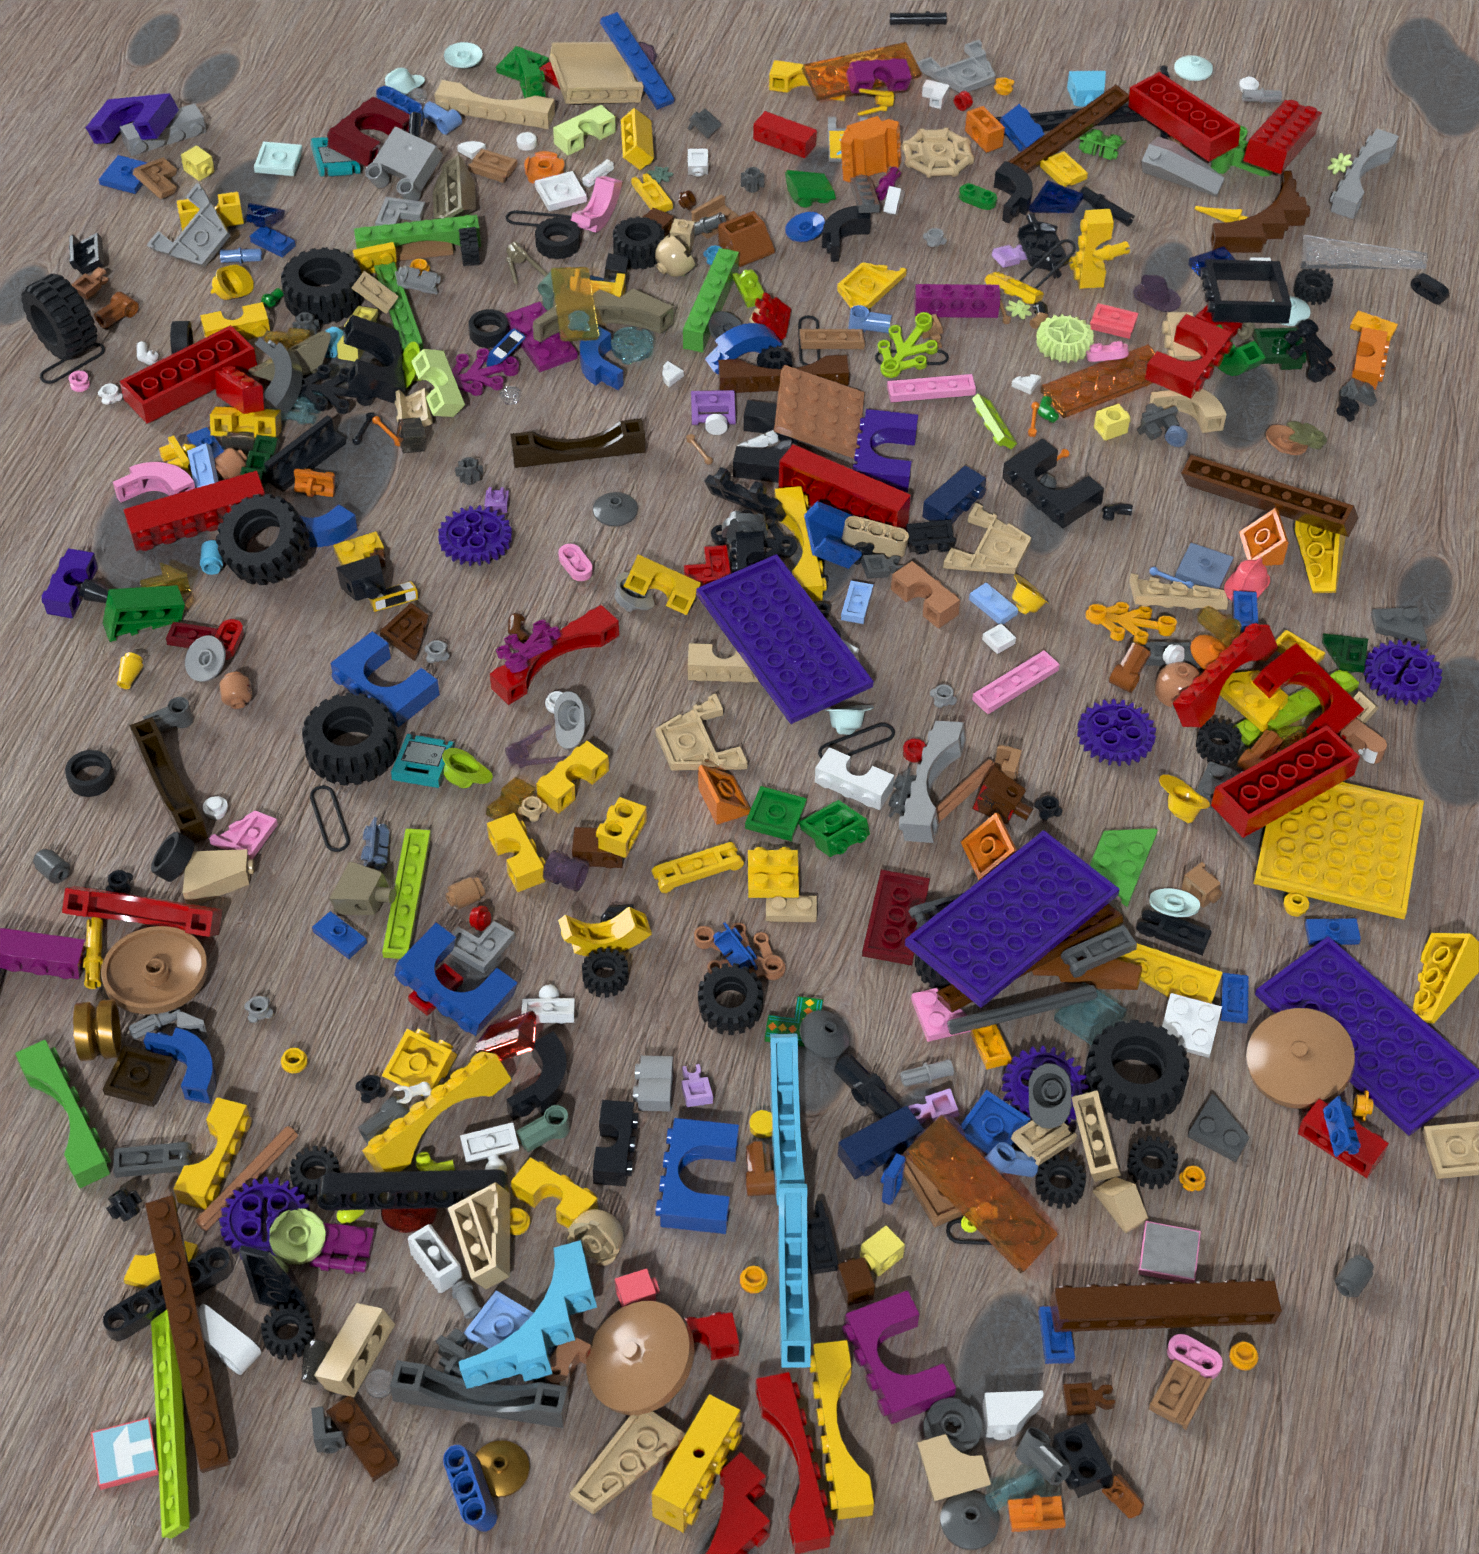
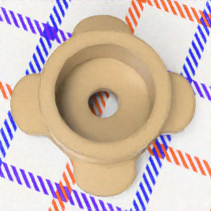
(532, 803)

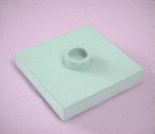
(278, 158)

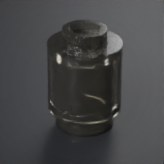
(238, 441)

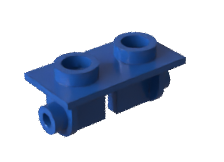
(730, 941)
(1338, 1121)

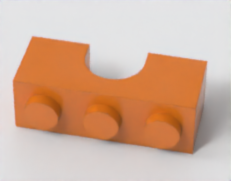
(1371, 356)

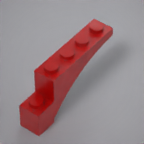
(740, 1521)

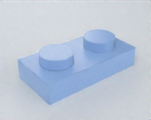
(202, 465)
(857, 602)
(993, 604)

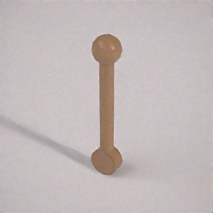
(1006, 319)
(690, 438)

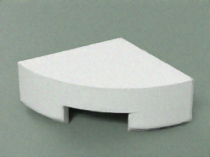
(470, 148)
(671, 374)
(1026, 384)

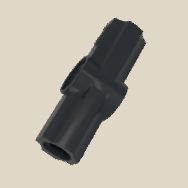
(866, 1087)

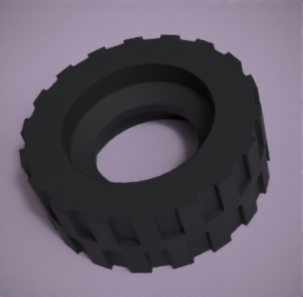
(557, 249)

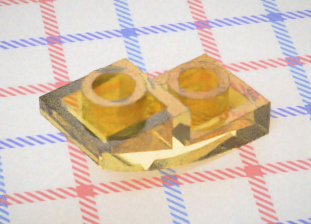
(288, 339)
(511, 798)

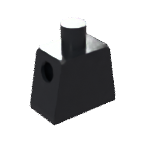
(362, 578)

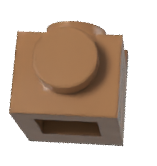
(1202, 885)

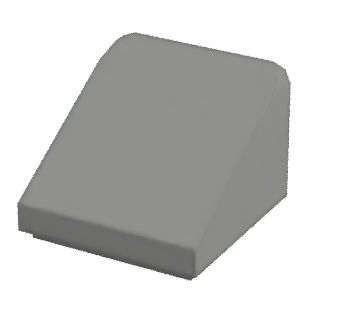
(192, 1024)

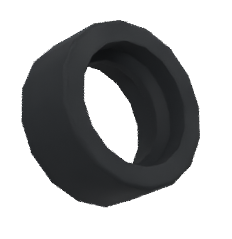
(488, 317)
(180, 335)
(91, 787)
(172, 856)

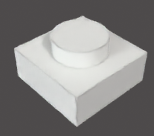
(999, 638)

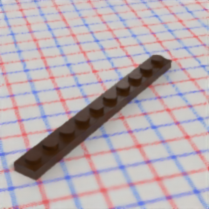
(188, 1335)

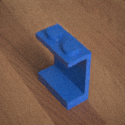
(825, 535)

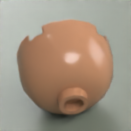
(1173, 680)

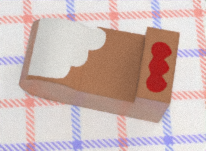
(1364, 741)
(566, 1359)

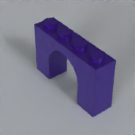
(149, 113)
(882, 428)

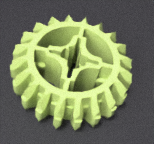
(1064, 338)

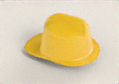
(232, 282)
(1027, 596)
(1182, 799)

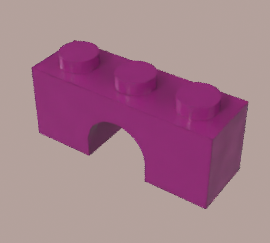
(892, 72)

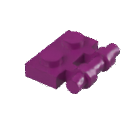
(345, 1241)

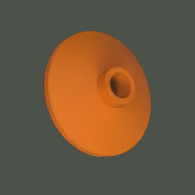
(1206, 649)

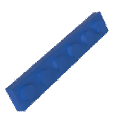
(637, 60)

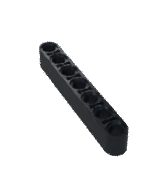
(403, 1189)

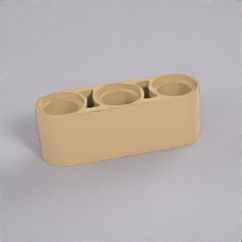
(885, 538)

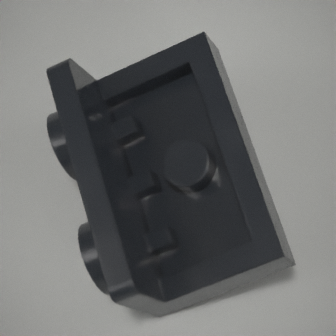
(86, 254)
(930, 536)

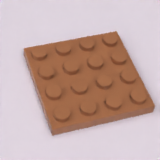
(818, 411)

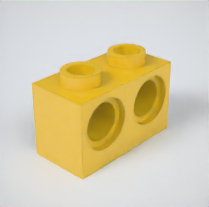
(621, 827)

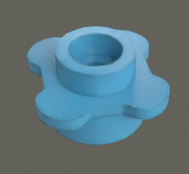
(710, 253)

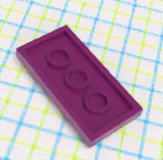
(543, 354)

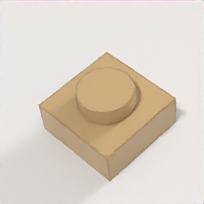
(1369, 706)

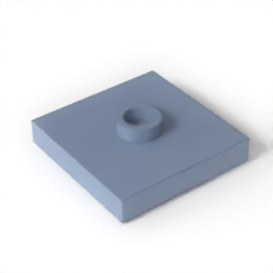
(1204, 566)

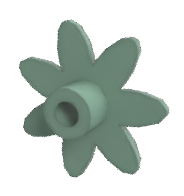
(660, 174)

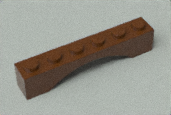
(745, 377)

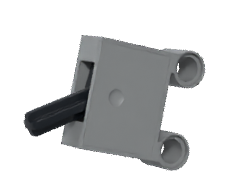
(407, 158)

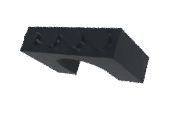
(386, 347)
(760, 463)
(1059, 505)

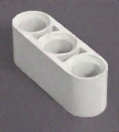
(227, 1341)

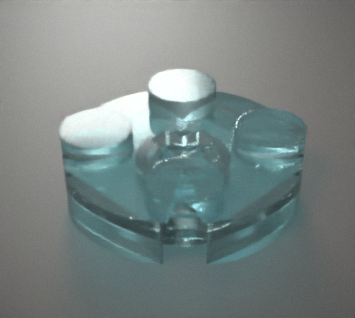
(640, 350)

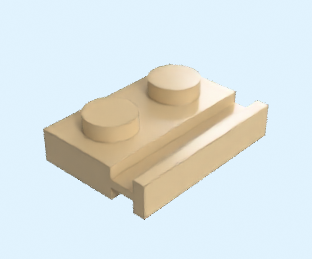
(1042, 1142)

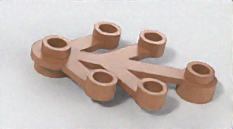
(763, 964)

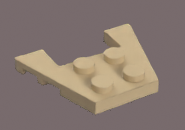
(999, 549)
(688, 744)

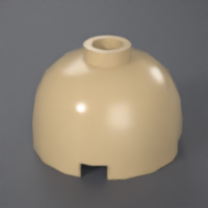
(672, 257)
(599, 1234)

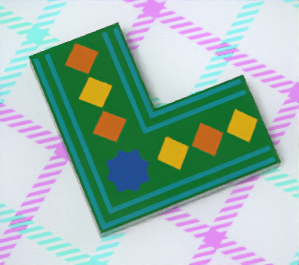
(789, 1025)

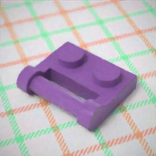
(712, 402)

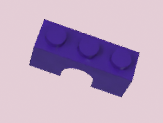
(61, 596)

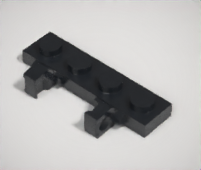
(752, 499)

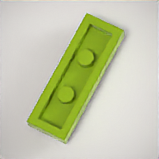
(993, 421)

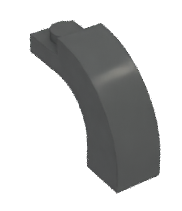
(287, 377)

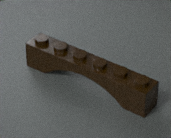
(535, 449)
(167, 782)

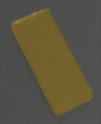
(574, 293)

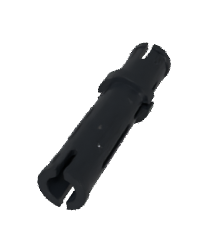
(918, 18)
(1099, 201)

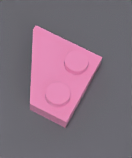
(246, 834)
(934, 1015)

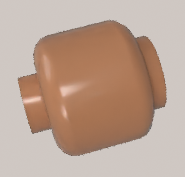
(230, 463)
(235, 690)

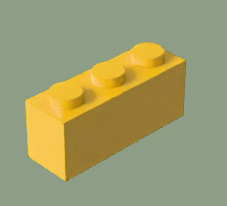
(637, 139)

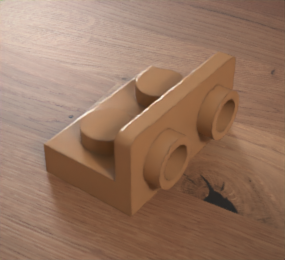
(710, 209)
(1008, 761)

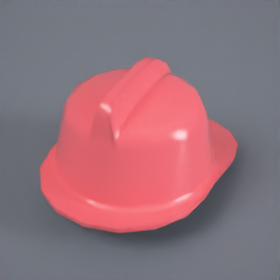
(1248, 577)

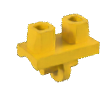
(175, 451)

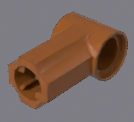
(119, 306)
(1128, 672)
(1265, 747)
(759, 1175)

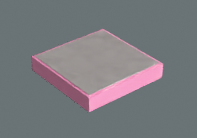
(1169, 1252)

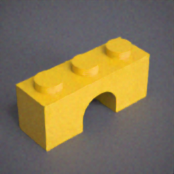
(227, 208)
(250, 325)
(230, 419)
(651, 575)
(584, 763)
(510, 835)
(538, 1181)

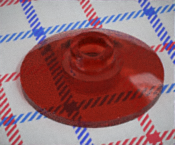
(408, 1219)

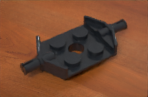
(1041, 237)

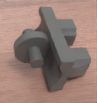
(1155, 418)
(452, 1351)

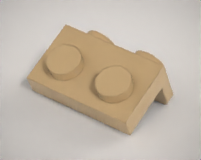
(413, 406)

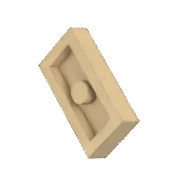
(375, 292)
(791, 909)

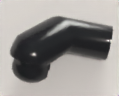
(1116, 508)

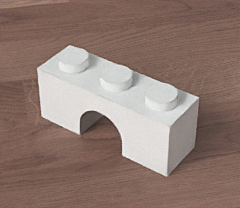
(868, 789)

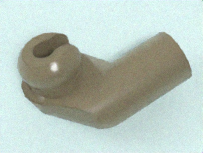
(1247, 331)

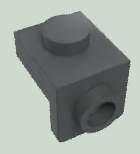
(1359, 391)

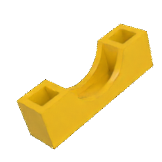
(787, 76)
(1095, 230)
(201, 1182)

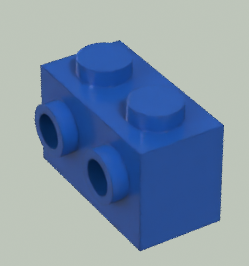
(1021, 128)

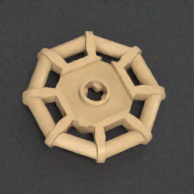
(946, 156)

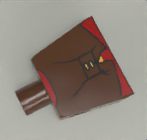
(1002, 796)

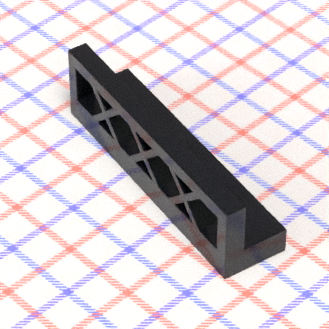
(315, 452)

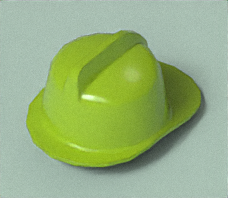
(409, 354)
(464, 769)

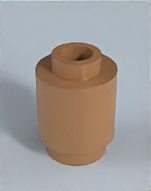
(465, 892)

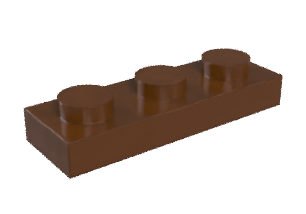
(362, 1438)

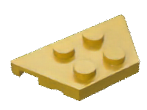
(868, 284)
(1251, 701)

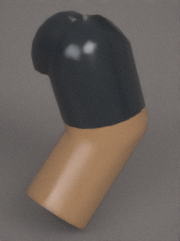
(1042, 314)

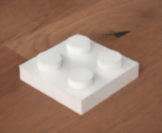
(560, 191)
(1192, 1023)

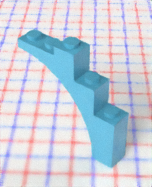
(785, 1111)
(793, 1277)
(549, 1326)

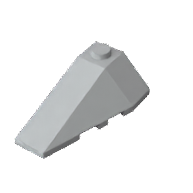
(1176, 164)

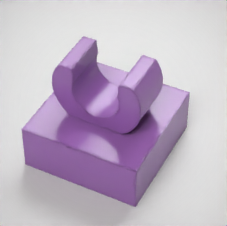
(497, 500)

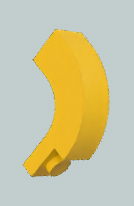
(618, 933)

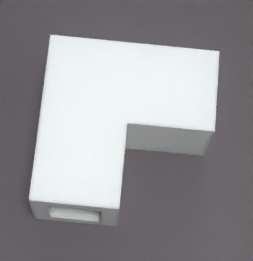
(936, 92)
(893, 200)

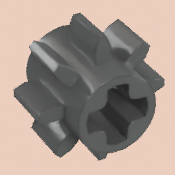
(752, 179)
(307, 322)
(469, 470)

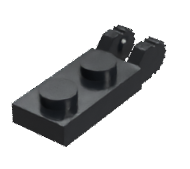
(1174, 931)
(820, 1242)

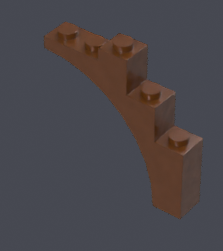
(1251, 233)

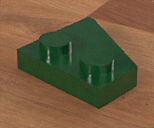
(1346, 651)

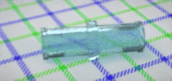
(1014, 1489)

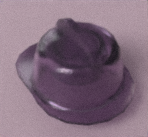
(1155, 293)

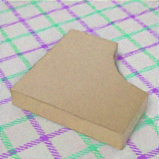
(950, 1470)

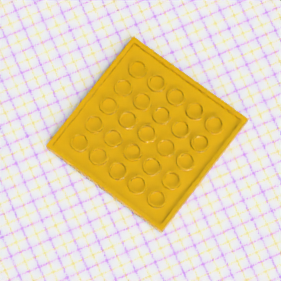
(1345, 849)

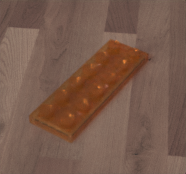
(829, 76)
(1099, 382)
(981, 1194)

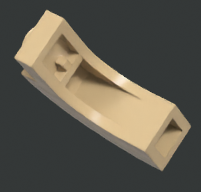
(1202, 406)

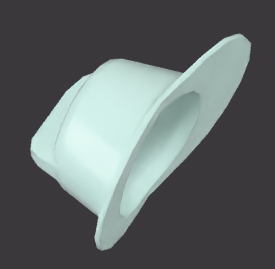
(403, 81)
(848, 718)

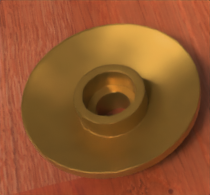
(512, 1475)

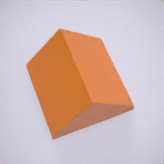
(1266, 539)
(721, 795)
(988, 846)

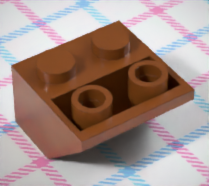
(747, 236)

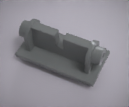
(903, 790)

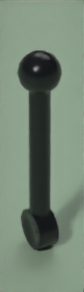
(356, 440)

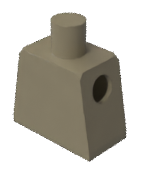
(361, 891)

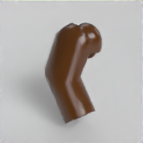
(514, 627)

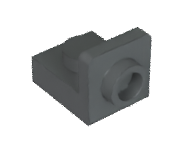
(704, 122)
(324, 1437)

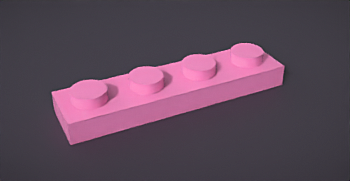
(931, 388)
(1015, 682)

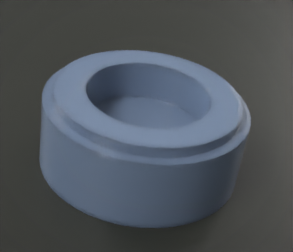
(1176, 436)

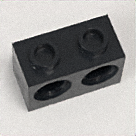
(1087, 1458)

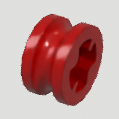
(963, 101)

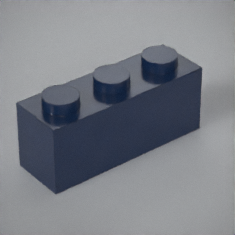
(955, 496)
(879, 1142)

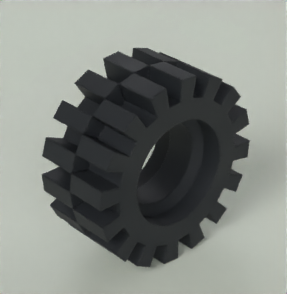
(469, 246)
(1304, 286)
(1220, 731)
(605, 960)
(1158, 1150)
(308, 1160)
(1058, 1195)
(280, 1318)

